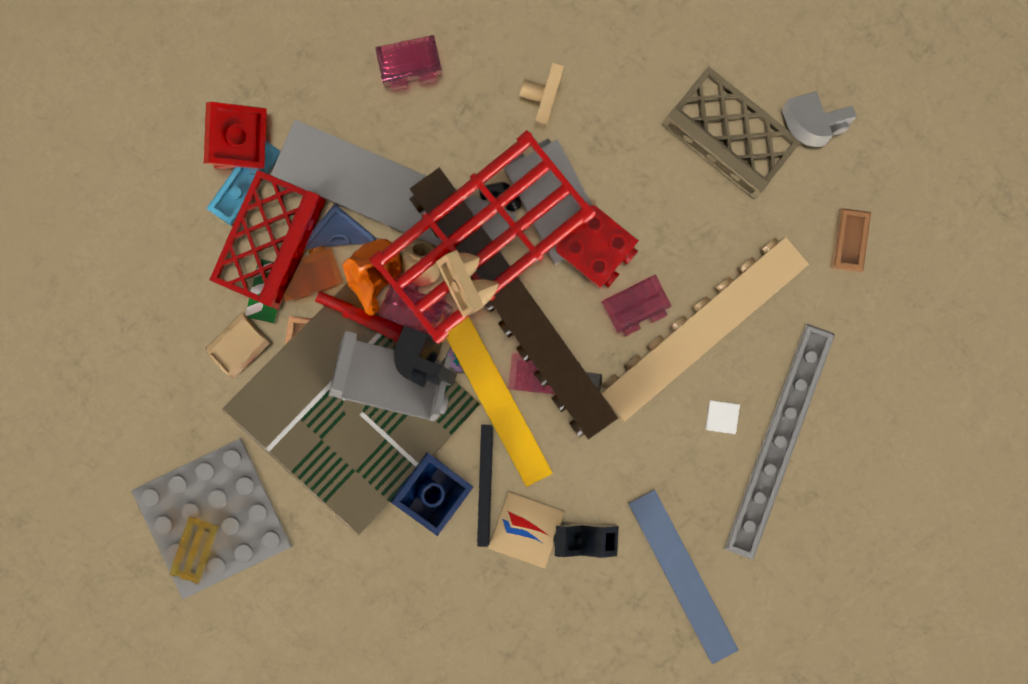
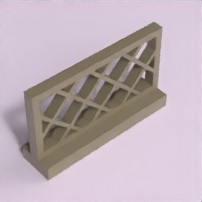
(716, 152)

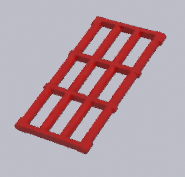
(495, 206)

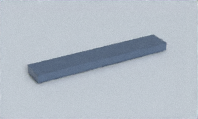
(683, 576)

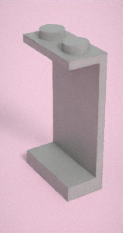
(545, 186)
(369, 377)

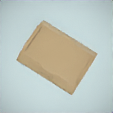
(237, 346)

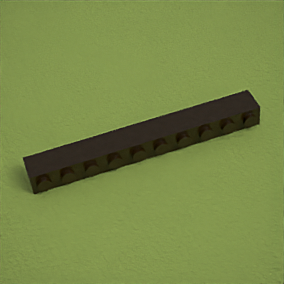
(523, 318)

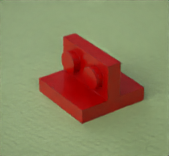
(234, 136)

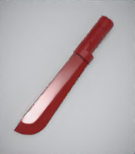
(378, 324)

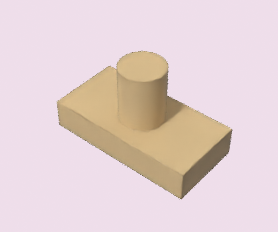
(543, 93)

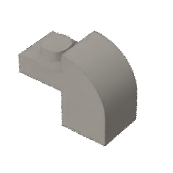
(809, 122)

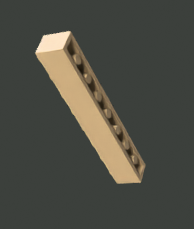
(704, 328)

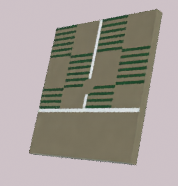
(334, 447)

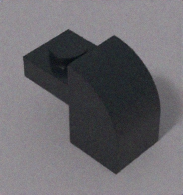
(416, 358)
(586, 540)

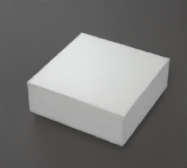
(722, 417)

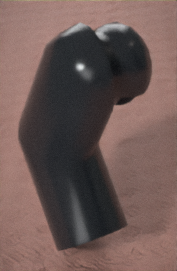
(497, 189)

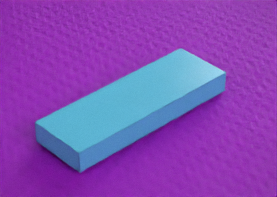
(234, 190)

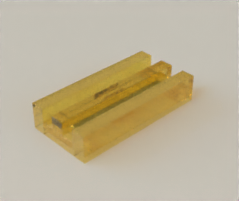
(185, 574)

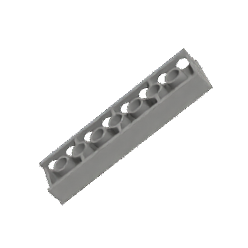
(361, 181)

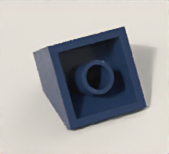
(431, 494)

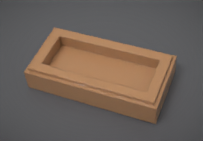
(851, 240)

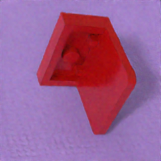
(598, 248)

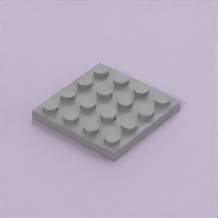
(222, 491)

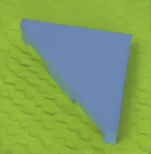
(338, 230)

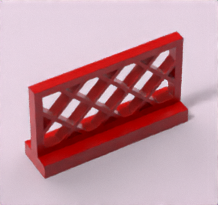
(290, 251)

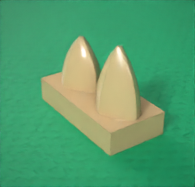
(468, 294)

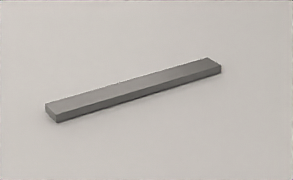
(779, 441)

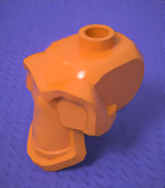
(365, 278)

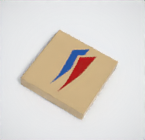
(526, 529)

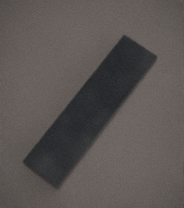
(485, 485)

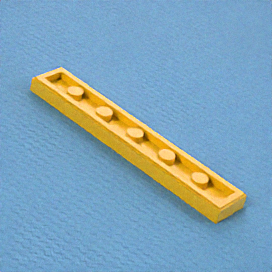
(498, 403)

